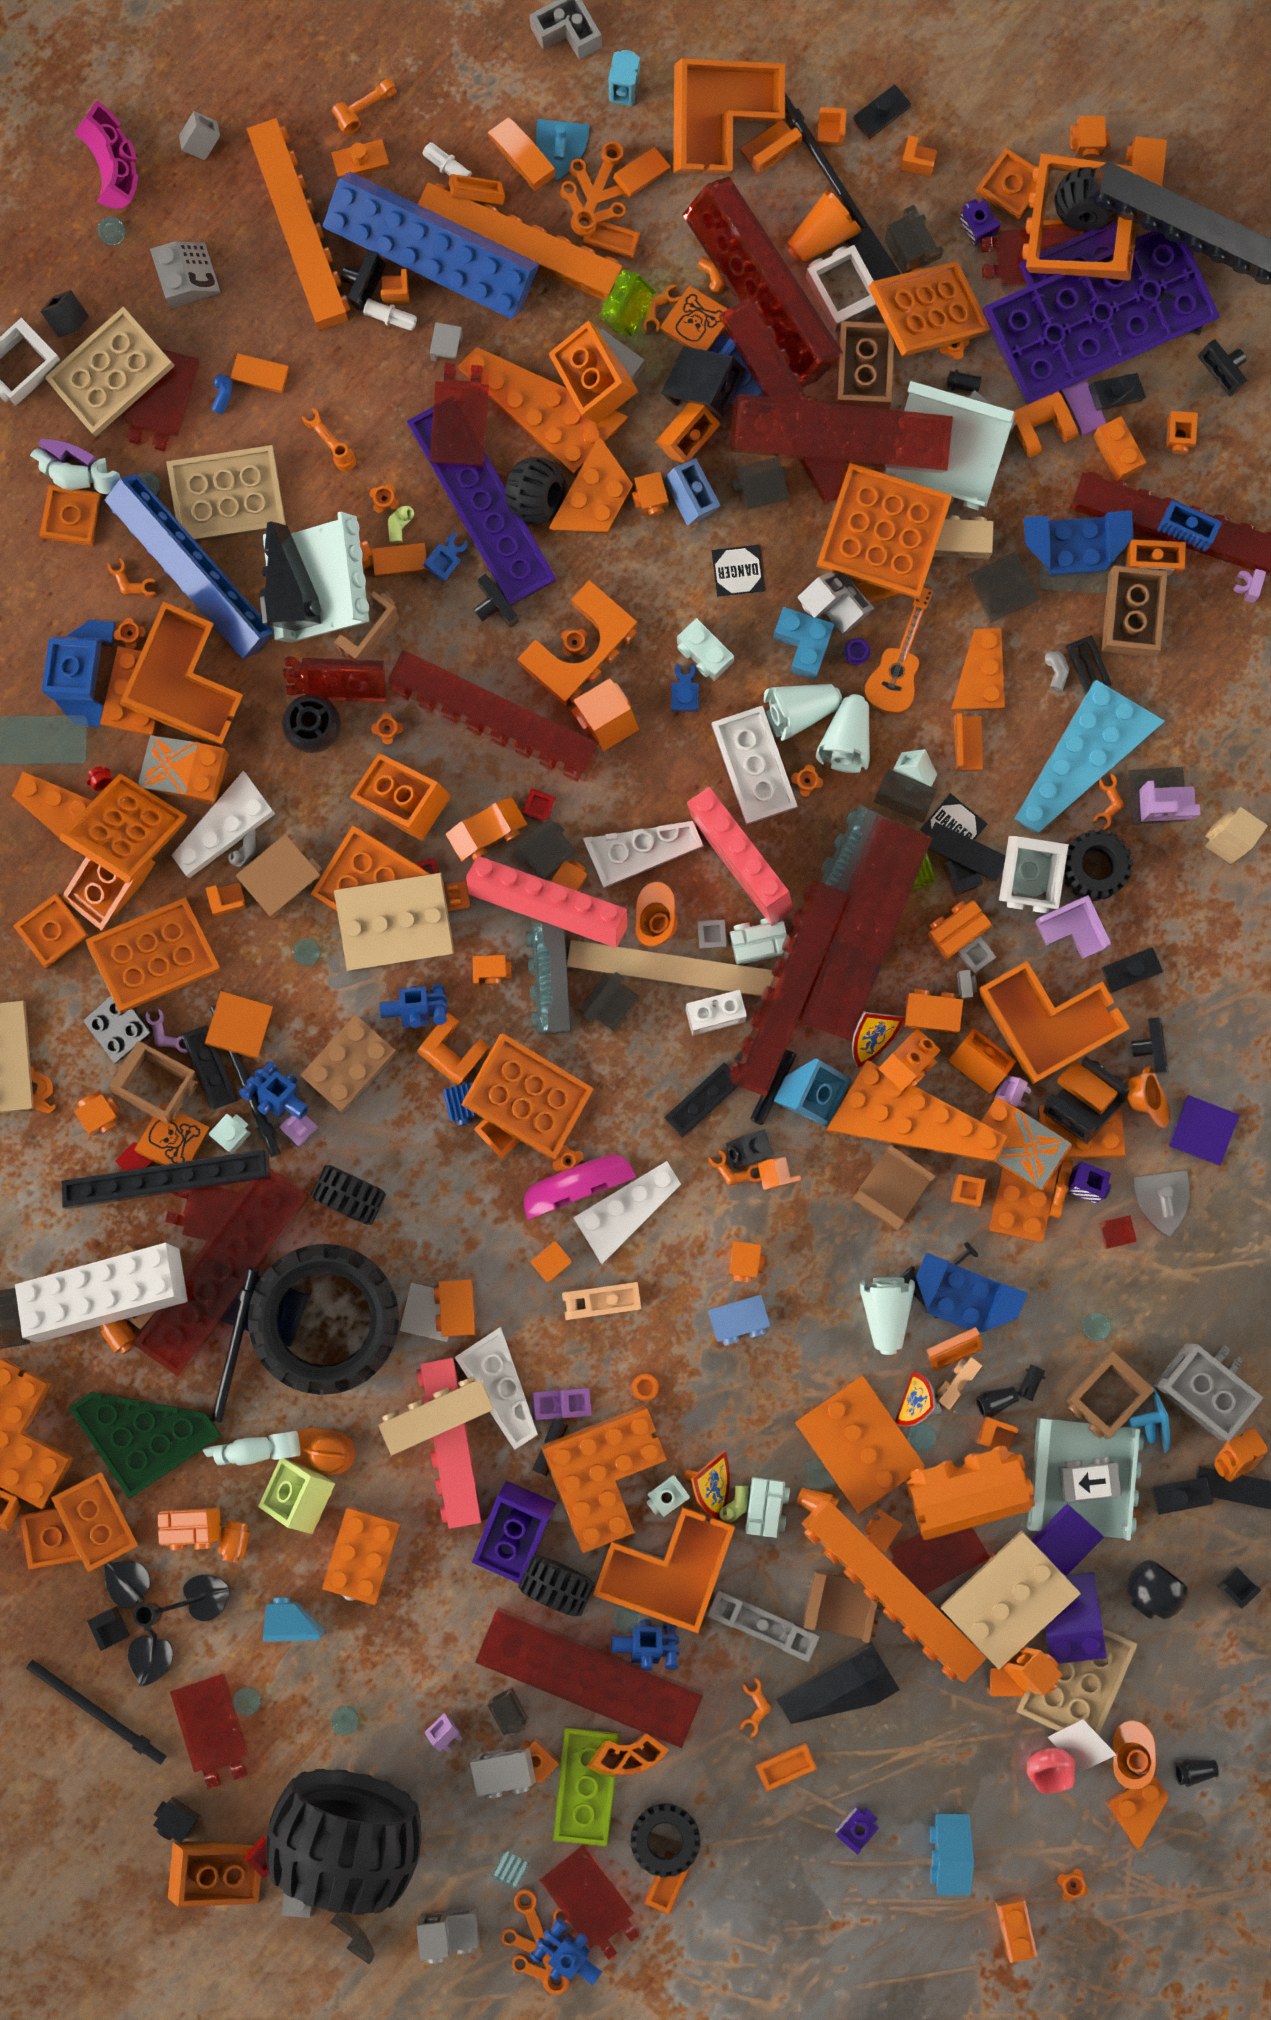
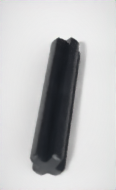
(765, 1103)

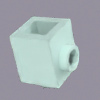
(230, 1132)

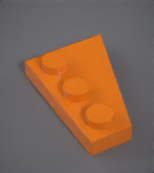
(982, 674)
(49, 802)

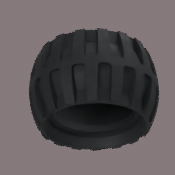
(338, 1376)
(343, 1841)

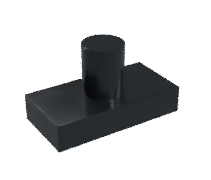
(882, 111)
(363, 280)
(1224, 366)
(1117, 391)
(494, 603)
(1132, 969)
(1153, 1046)
(1182, 1495)

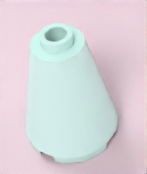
(799, 707)
(847, 737)
(887, 1310)

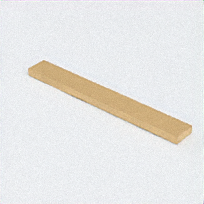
(668, 968)

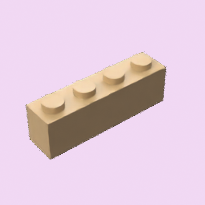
(965, 538)
(1234, 834)
(436, 1416)

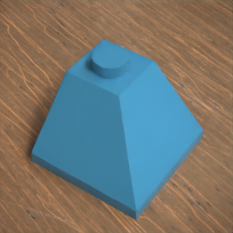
(813, 1091)
(290, 1622)

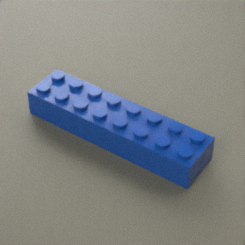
(430, 245)

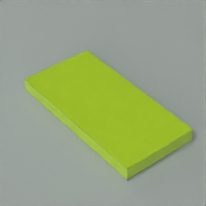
(583, 1795)

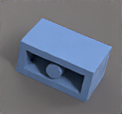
(691, 492)
(738, 1319)

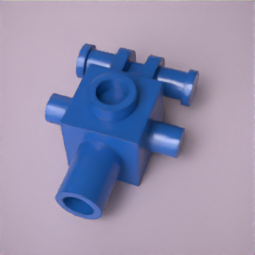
(417, 1006)
(274, 1092)
(649, 1645)
(568, 1956)

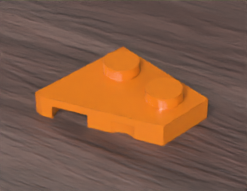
(1139, 1810)

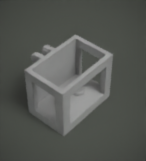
(1208, 1390)

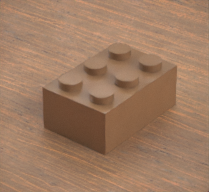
(865, 365)
(1134, 611)
(349, 1064)

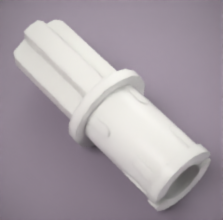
(444, 161)
(389, 314)

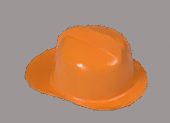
(655, 914)
(1147, 1096)
(325, 1451)
(1135, 1755)

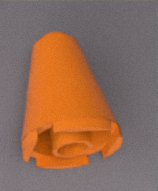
(822, 229)

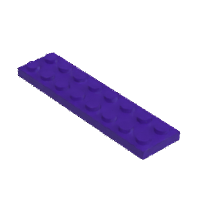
(496, 532)

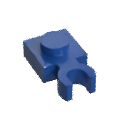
(443, 559)
(684, 694)

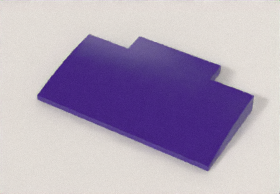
(1082, 325)

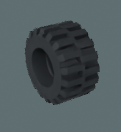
(1115, 852)
(348, 1195)
(556, 1585)
(665, 1865)

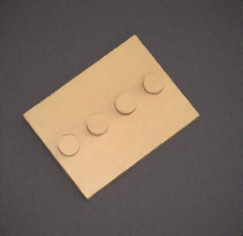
(109, 371)
(226, 492)
(394, 921)
(15, 1063)
(1010, 1599)
(1084, 1689)

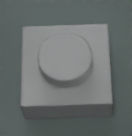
(711, 934)
(976, 954)
(966, 985)
(295, 1908)

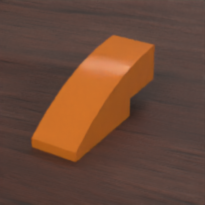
(522, 154)

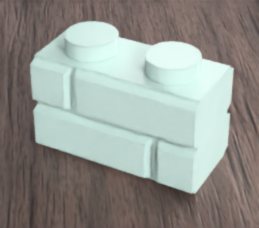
(758, 941)
(765, 1507)

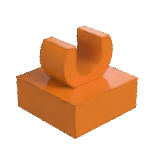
(457, 896)

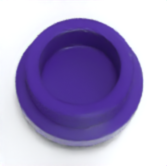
(857, 651)

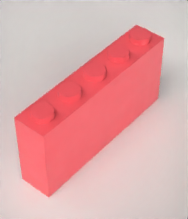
(740, 856)

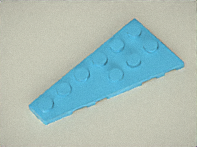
(1094, 742)

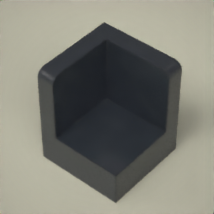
(64, 313)
(961, 878)
(1238, 1588)
(108, 1628)

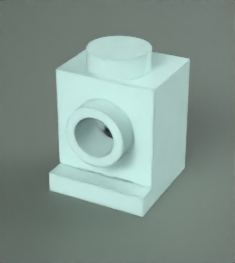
(672, 1486)

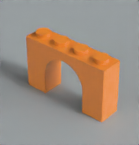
(568, 679)

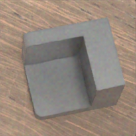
(199, 135)
(445, 341)

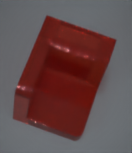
(1118, 1232)

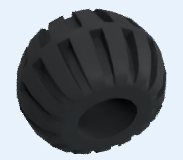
(1073, 205)
(535, 490)

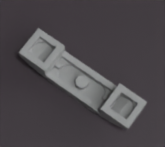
(763, 1625)

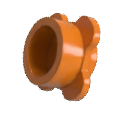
(954, 352)
(378, 493)
(122, 633)
(569, 636)
(379, 728)
(799, 780)
(565, 1153)
(1073, 1892)

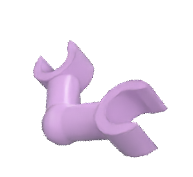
(159, 1036)

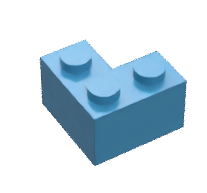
(809, 635)
(953, 1854)

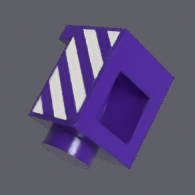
(977, 228)
(1096, 1179)
(846, 1833)

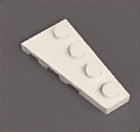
(225, 824)
(634, 852)
(621, 1213)
(493, 1363)

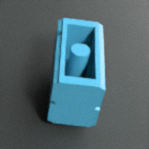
(624, 78)

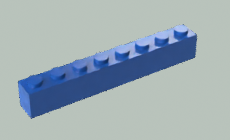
(189, 566)

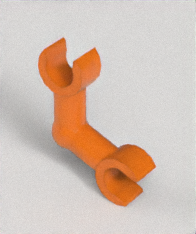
(651, 312)
(131, 588)
(1116, 802)
(730, 1177)
(1061, 1188)
(762, 1704)

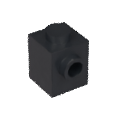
(174, 1820)

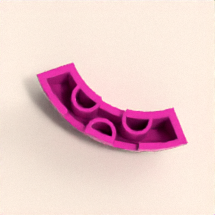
(113, 154)
(576, 1184)

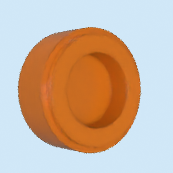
(645, 1387)

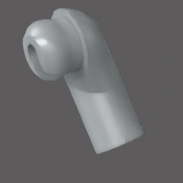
(1060, 667)
(246, 852)

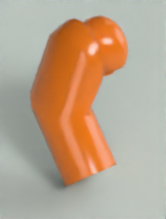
(708, 267)

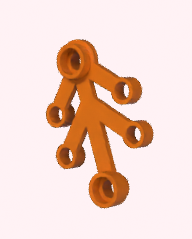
(594, 193)
(529, 1945)

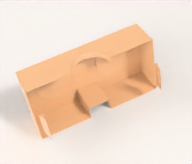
(963, 1371)

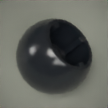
(299, 710)
(1156, 1590)

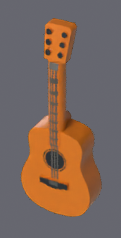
(892, 684)

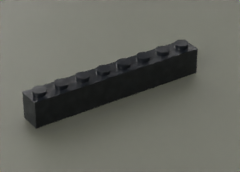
(1182, 221)

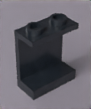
(704, 379)
(1079, 1117)

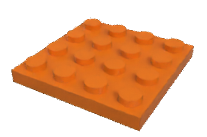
(884, 531)

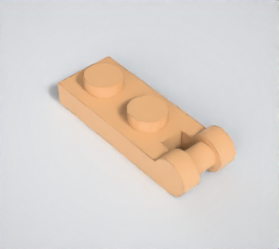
(602, 1300)

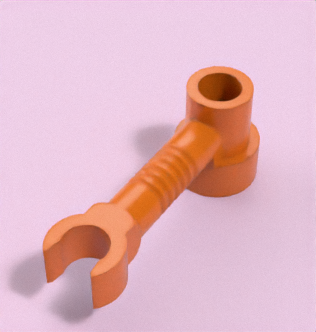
(346, 115)
(343, 456)

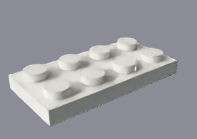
(754, 765)

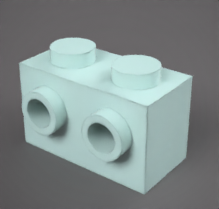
(704, 649)

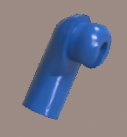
(223, 395)

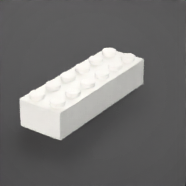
(101, 1293)

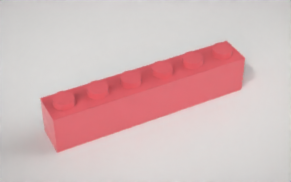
(547, 901)
(451, 1452)

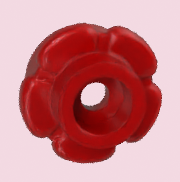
(99, 778)

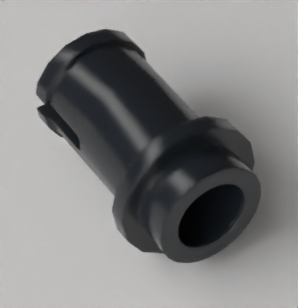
(963, 381)
(1032, 1380)

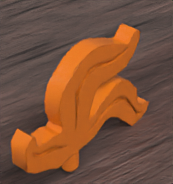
(43, 1092)

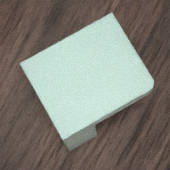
(916, 766)

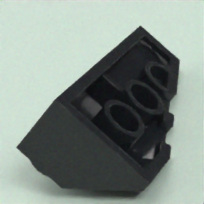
(288, 593)
(846, 1685)

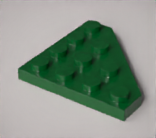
(141, 1437)

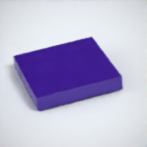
(1203, 1130)
(1067, 1539)

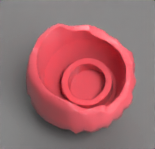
(1051, 1770)

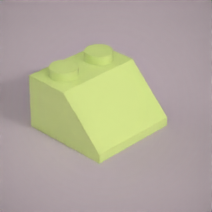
(296, 1495)

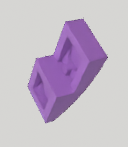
(1082, 408)
(64, 451)
(561, 1404)

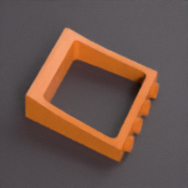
(1118, 268)

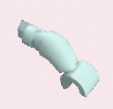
(76, 476)
(256, 1449)

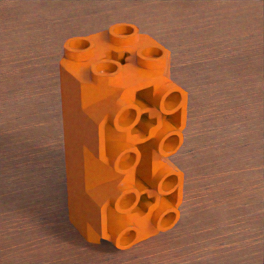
(967, 1496)

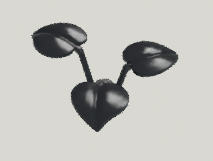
(126, 1584)

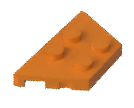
(595, 494)

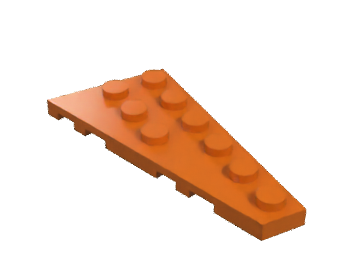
(542, 409)
(912, 1119)

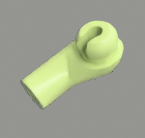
(397, 522)
(737, 1507)

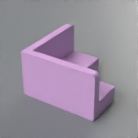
(1167, 803)
(1080, 922)

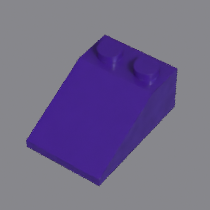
(513, 1531)
(1078, 1629)

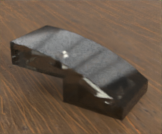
(359, 1943)

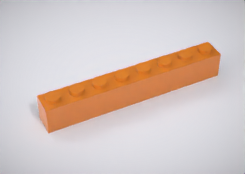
(297, 223)
(556, 255)
(894, 1591)

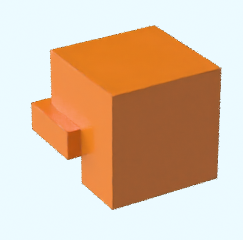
(605, 714)

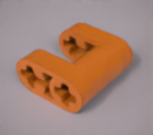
(1039, 412)
(445, 1059)

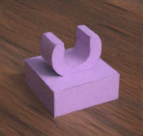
(1253, 584)
(1012, 1090)
(298, 1129)
(442, 1733)

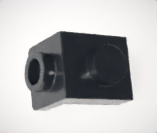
(749, 1148)

